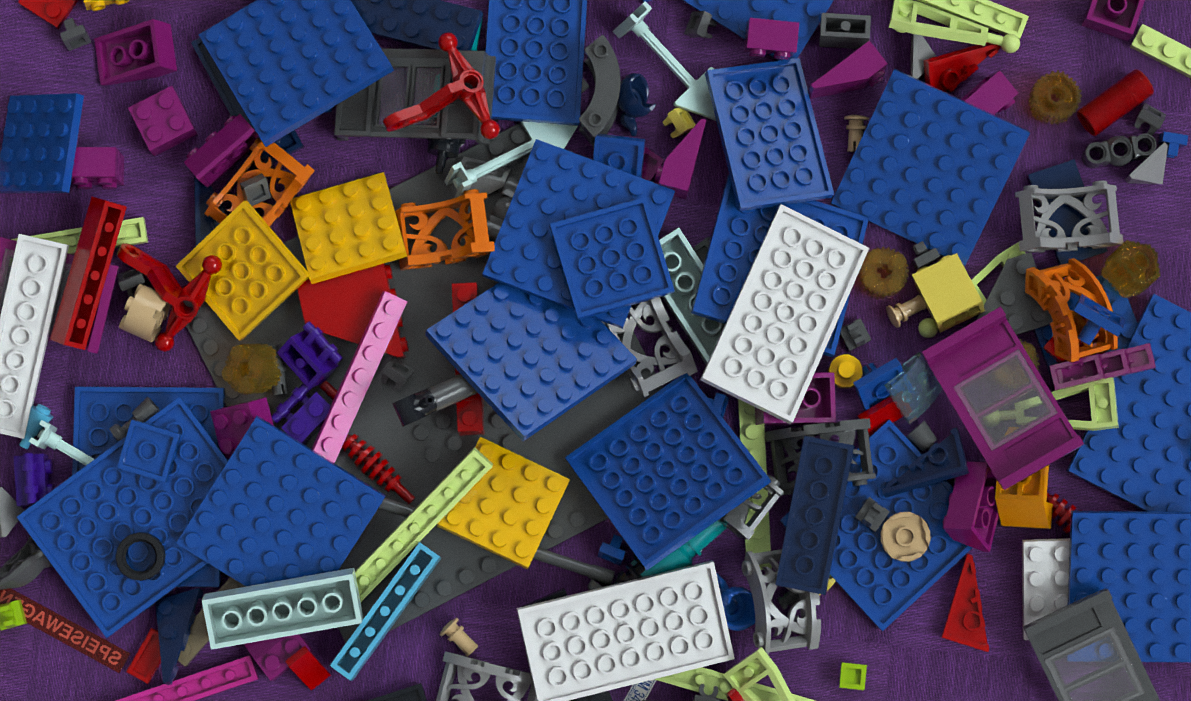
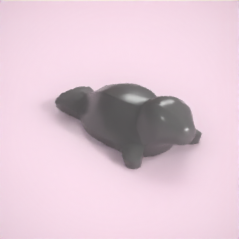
(23, 566)

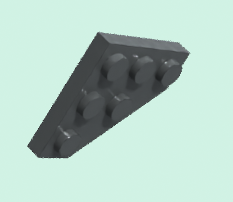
(1009, 293)

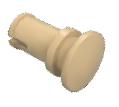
(855, 130)
(903, 311)
(459, 637)

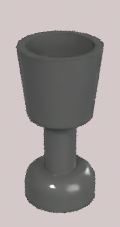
(142, 413)
(922, 437)

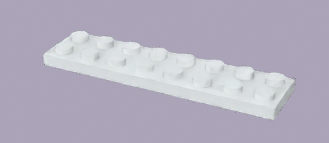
(26, 326)

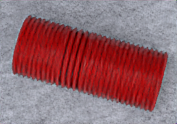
(1112, 104)

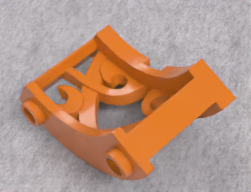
(292, 182)
(477, 236)
(1053, 294)

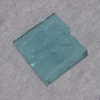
(914, 388)

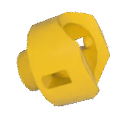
(846, 370)

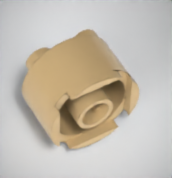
(145, 313)

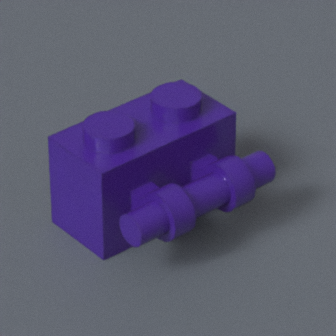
(310, 355)
(307, 419)
(32, 478)

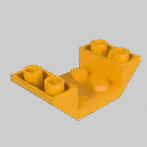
(1025, 502)

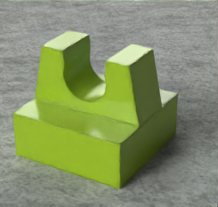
(12, 615)
(852, 676)

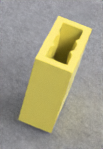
(948, 292)

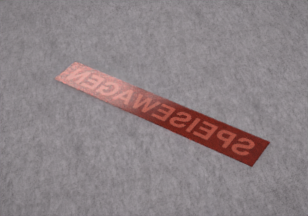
(68, 631)

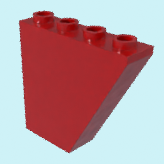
(346, 304)

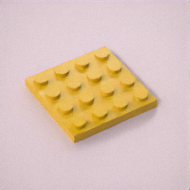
(348, 228)
(254, 273)
(507, 506)

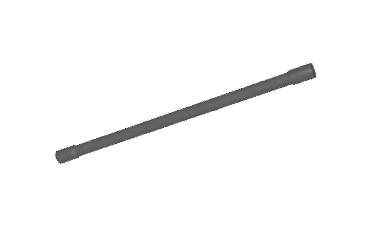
(591, 571)

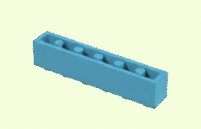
(385, 611)

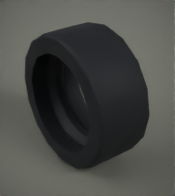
(121, 556)

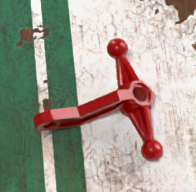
(474, 98)
(170, 290)

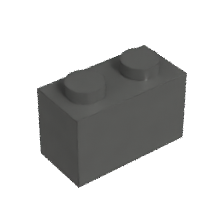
(844, 30)

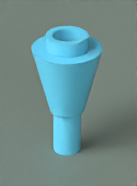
(37, 414)

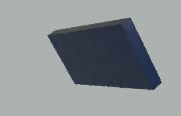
(1063, 177)

